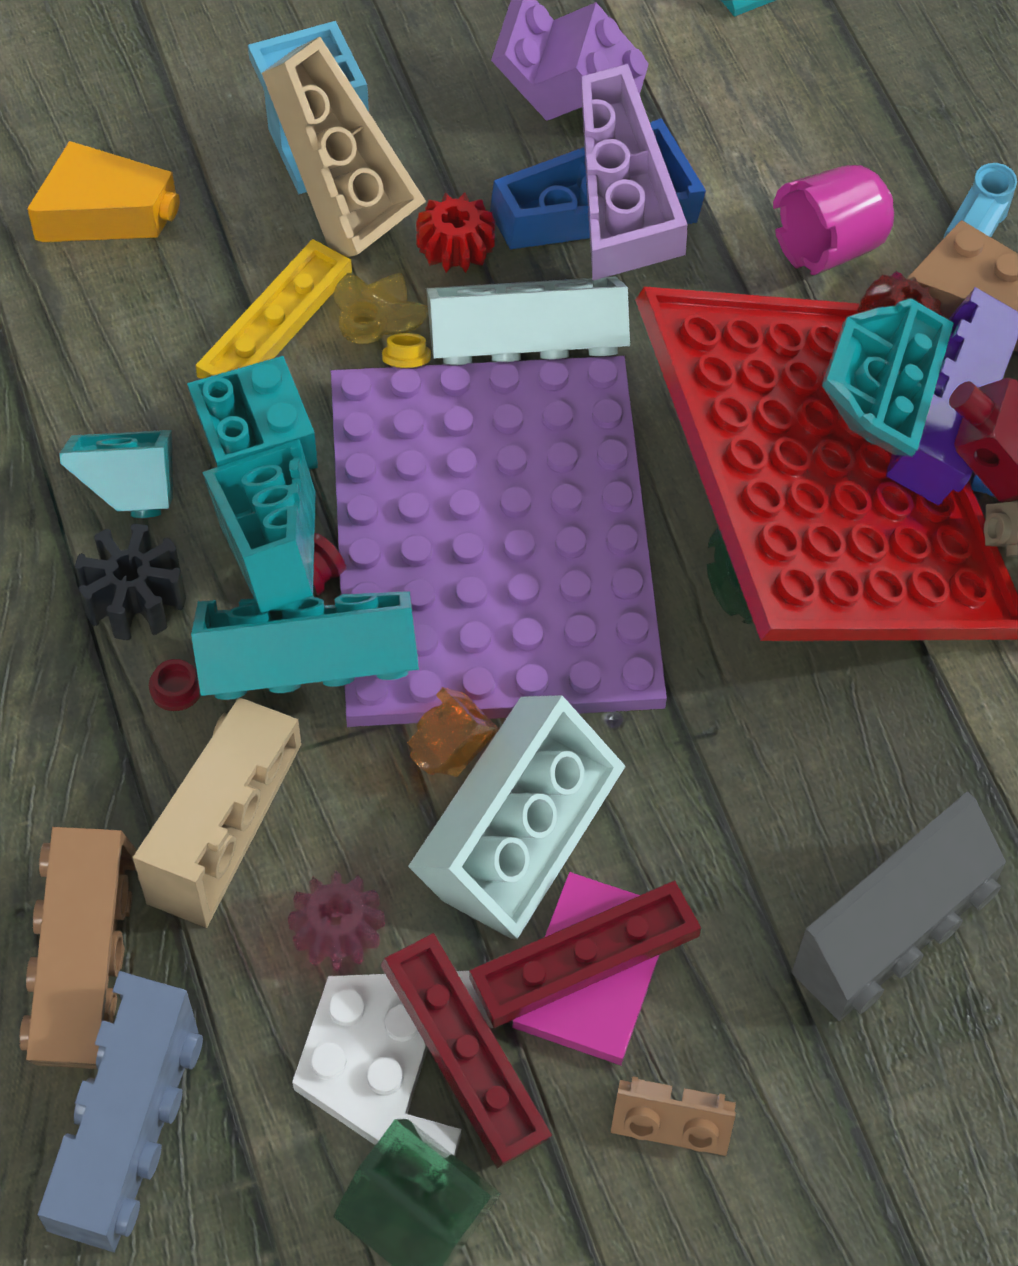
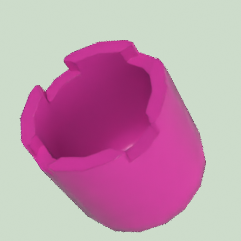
(833, 217)

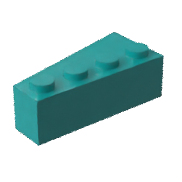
(269, 522)
(303, 643)

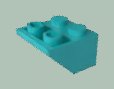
(252, 412)

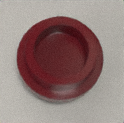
(174, 685)

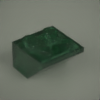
(414, 1199)

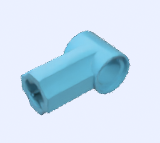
(987, 199)

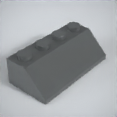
(901, 910)

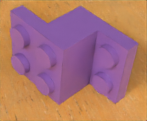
(551, 56)

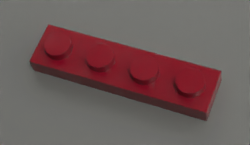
(584, 953)
(465, 1050)

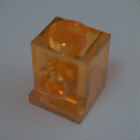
(450, 734)

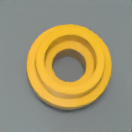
(406, 351)

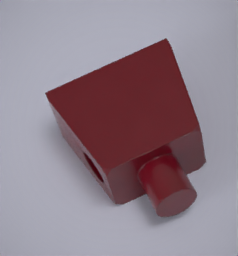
(989, 434)

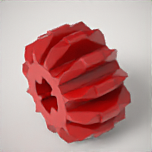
(455, 232)

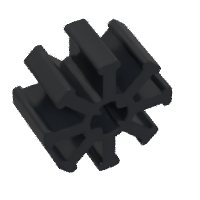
(130, 581)

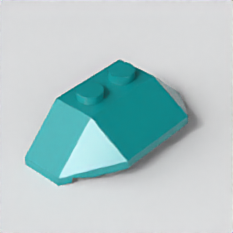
(888, 373)

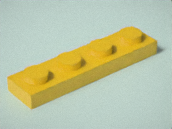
(278, 311)

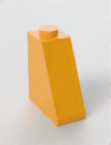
(102, 198)

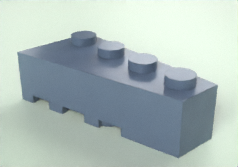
(122, 1114)

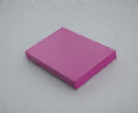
(605, 1013)

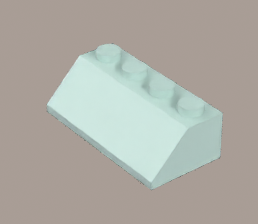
(528, 318)
(518, 814)

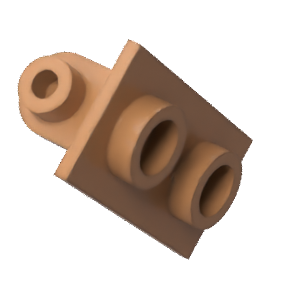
(696, 1123)

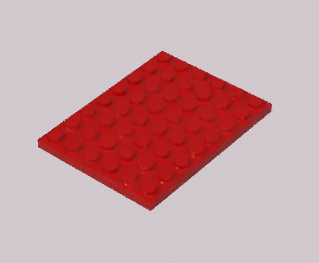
(802, 498)

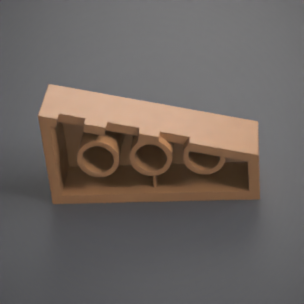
(968, 261)
(76, 944)

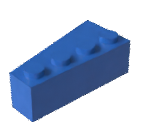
(551, 198)

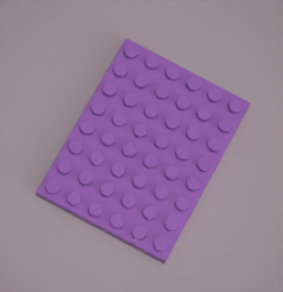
(510, 523)

